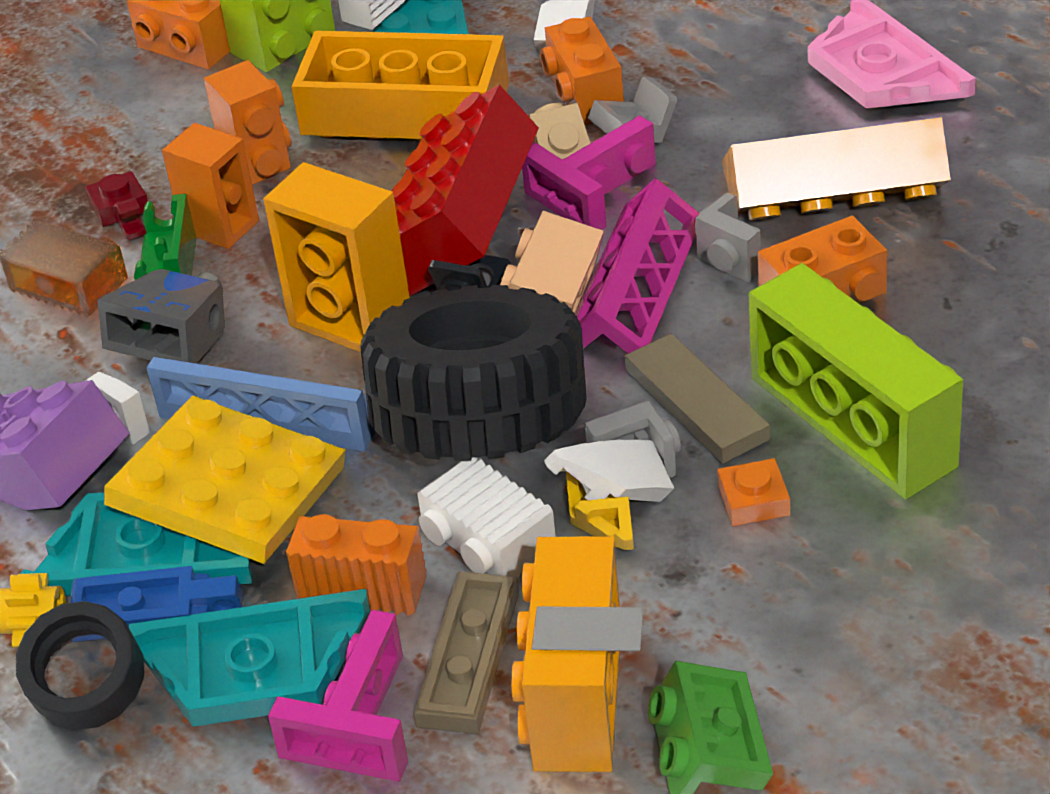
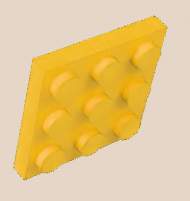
(225, 478)

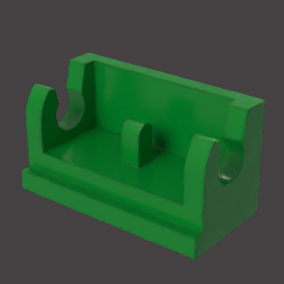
(168, 242)

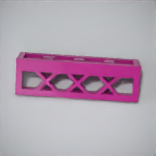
(629, 256)

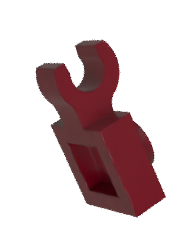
(120, 201)

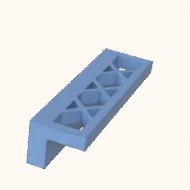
(310, 408)

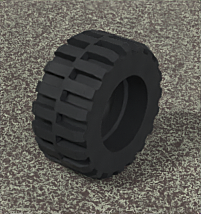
(474, 372)

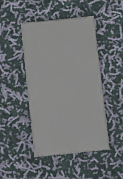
(588, 628)

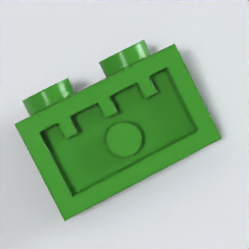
(708, 729)

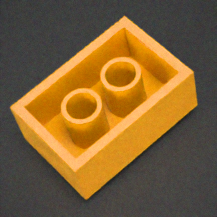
(335, 252)
(567, 692)

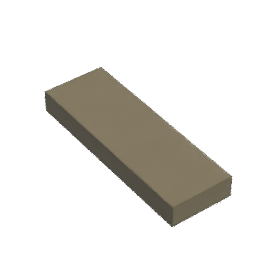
(697, 398)
(467, 653)

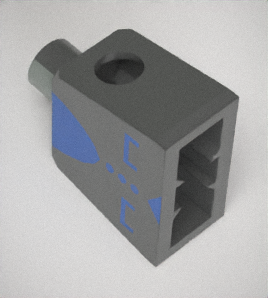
(163, 316)

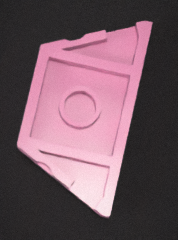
(885, 61)

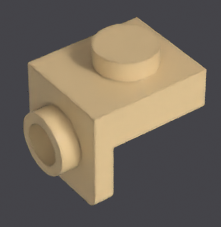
(560, 129)

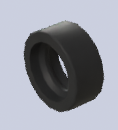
(59, 627)

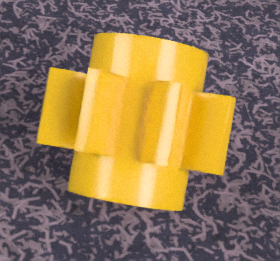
(26, 602)

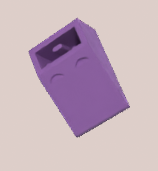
(53, 442)

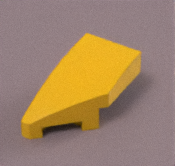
(600, 516)

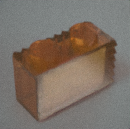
(63, 266)

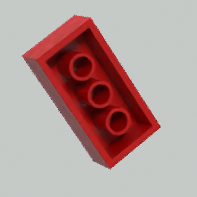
(460, 182)

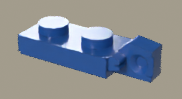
(157, 594)

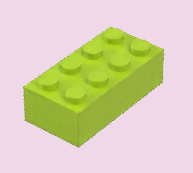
(856, 380)

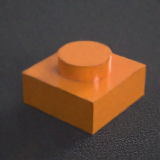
(753, 492)

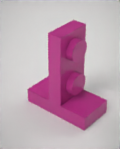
(579, 182)
(346, 728)

